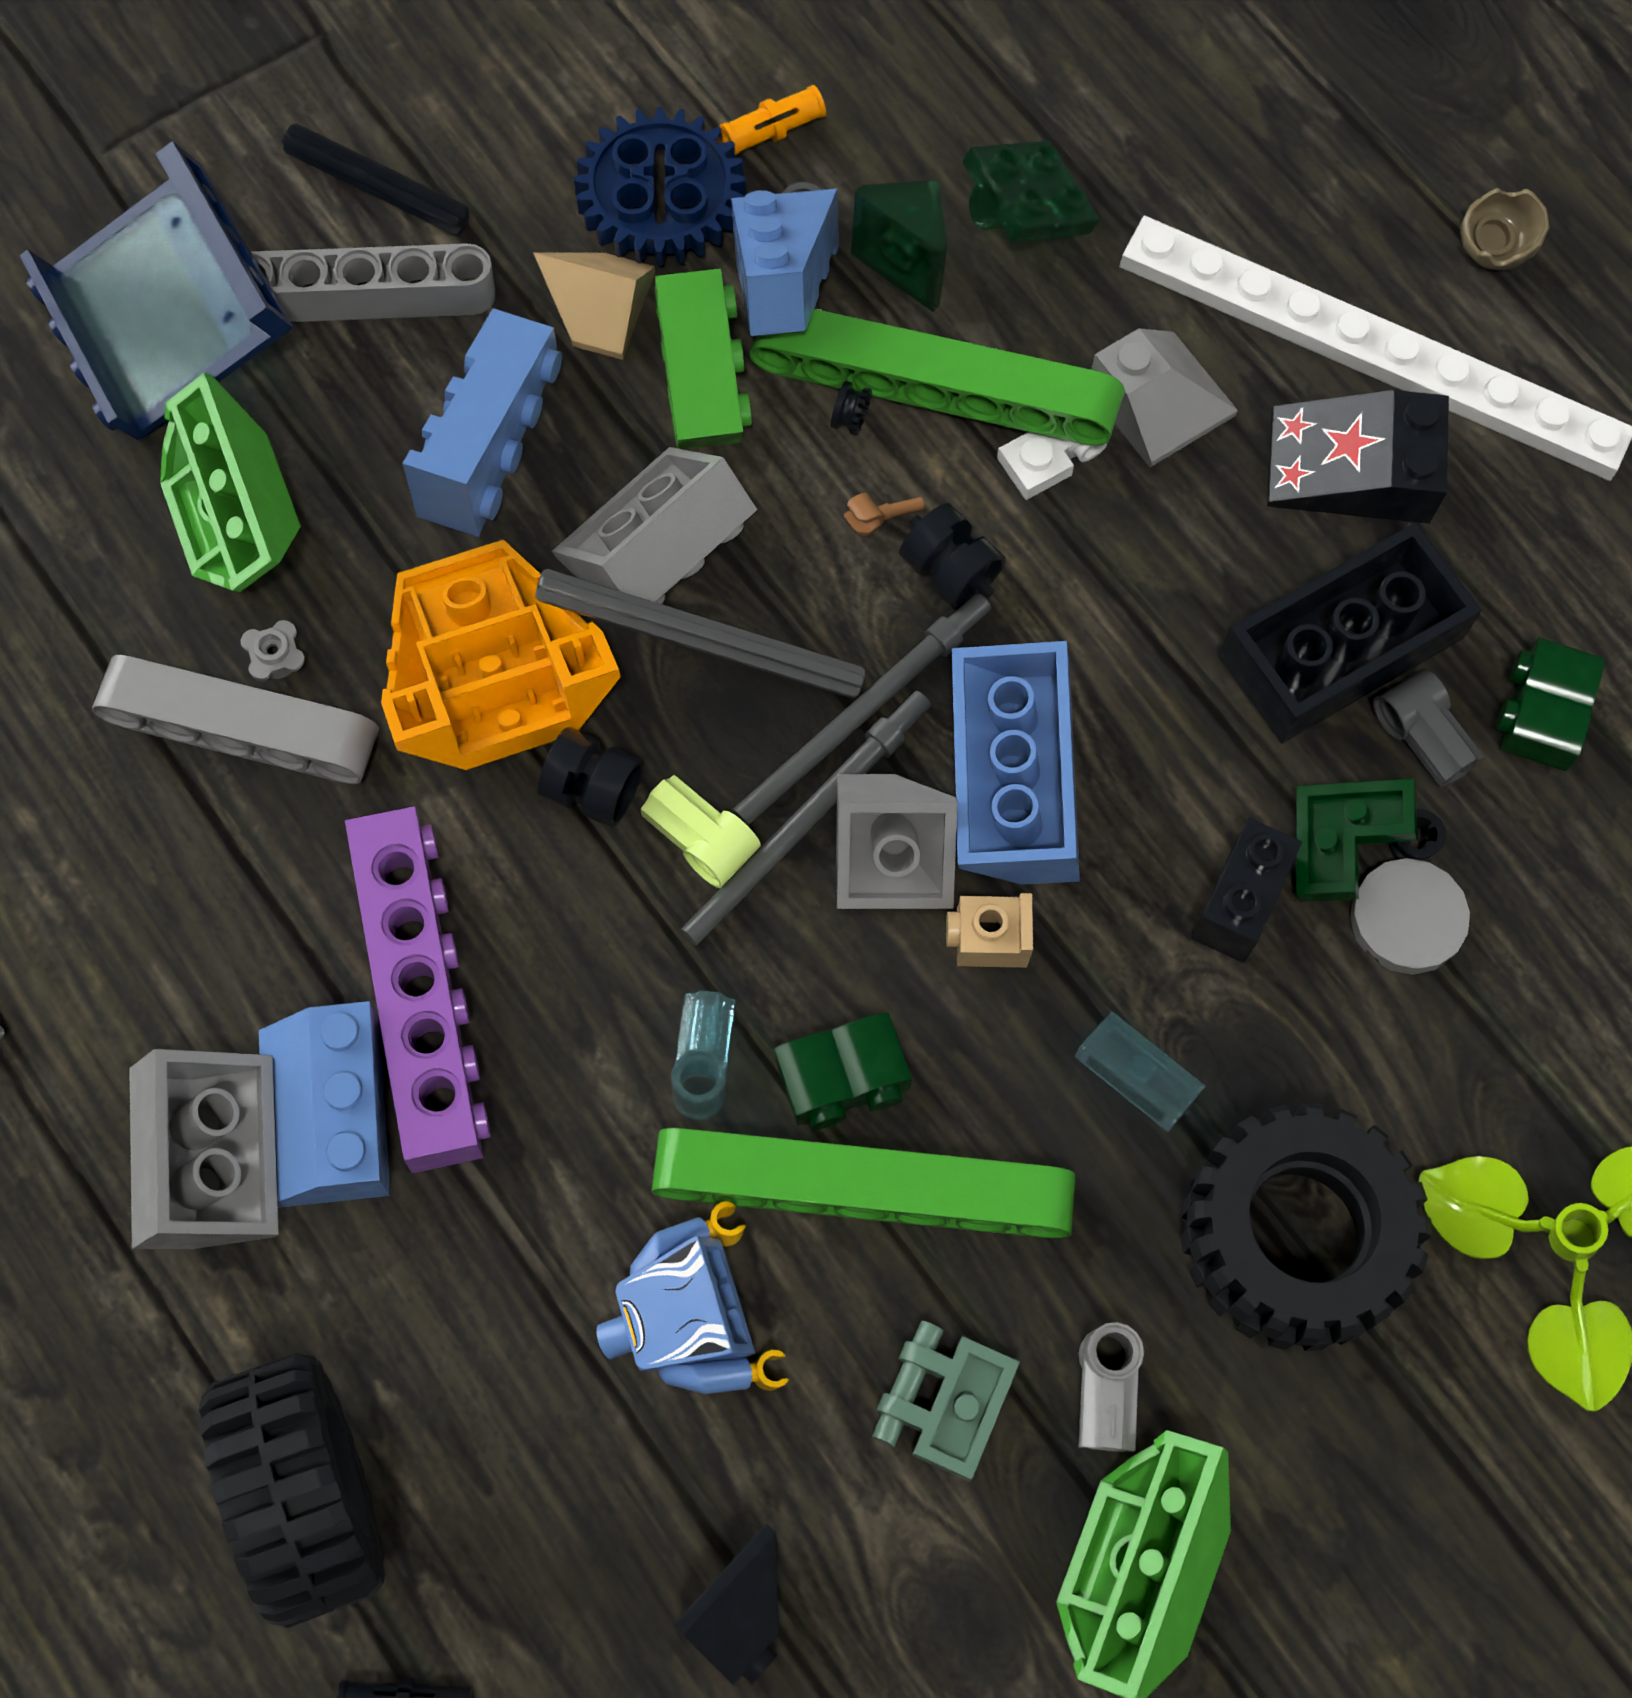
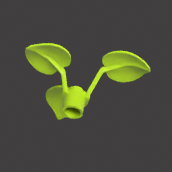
(1475, 1211)

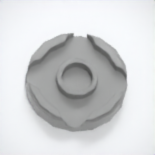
(1410, 916)

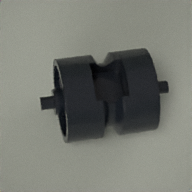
(944, 547)

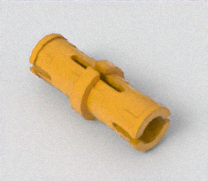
(803, 108)

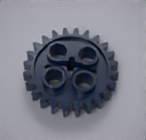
(611, 185)

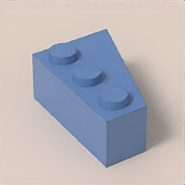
(783, 255)

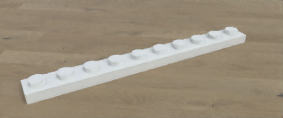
(1377, 347)

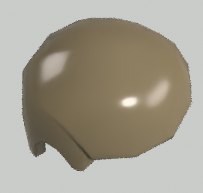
(1504, 228)

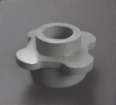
(277, 665)

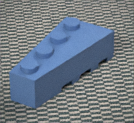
(483, 423)

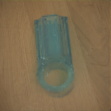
(703, 1051)

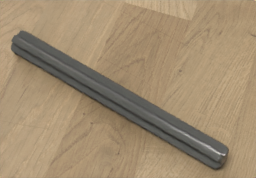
(699, 633)

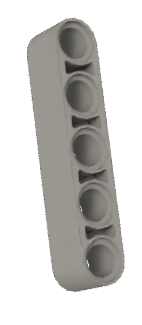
(388, 278)
(236, 719)

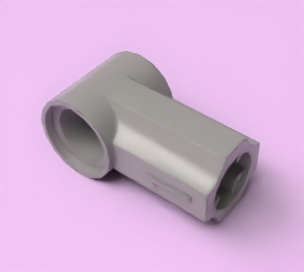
(1107, 1395)

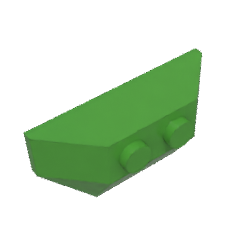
(224, 487)
(1146, 1564)

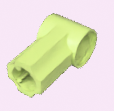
(711, 841)

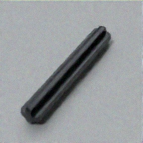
(375, 179)

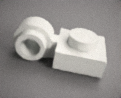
(1042, 461)

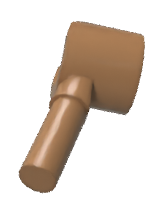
(867, 517)

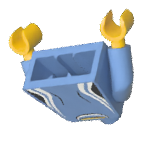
(686, 1312)

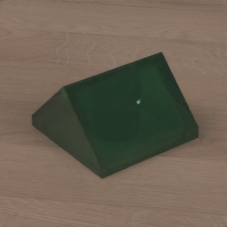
(902, 236)

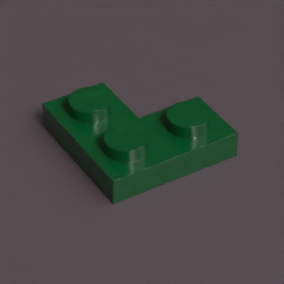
(1338, 819)

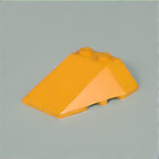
(486, 663)

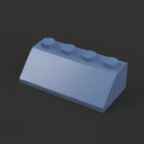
(1015, 762)

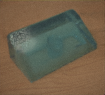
(1139, 1071)

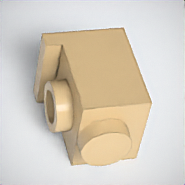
(1003, 948)

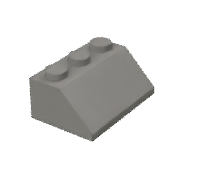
(659, 525)
(202, 1149)

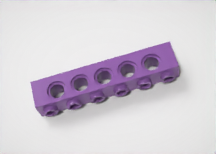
(376, 848)

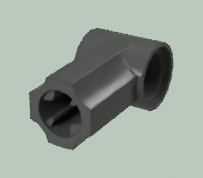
(1422, 717)

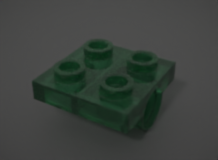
(1026, 192)

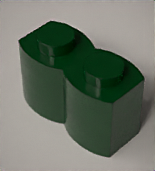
(1550, 703)
(843, 1071)

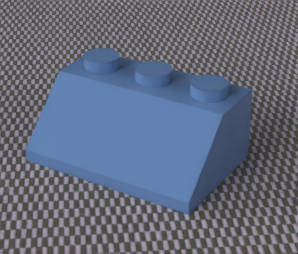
(328, 1104)

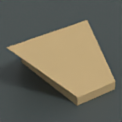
(597, 297)

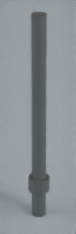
(939, 640)
(880, 741)

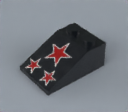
(1361, 455)

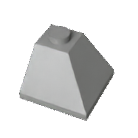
(1166, 393)
(894, 843)

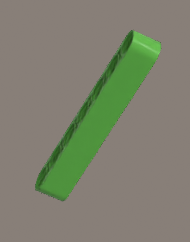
(947, 376)
(864, 1183)

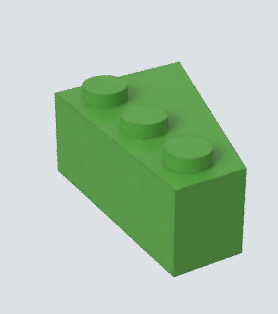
(701, 358)

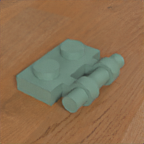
(964, 1407)

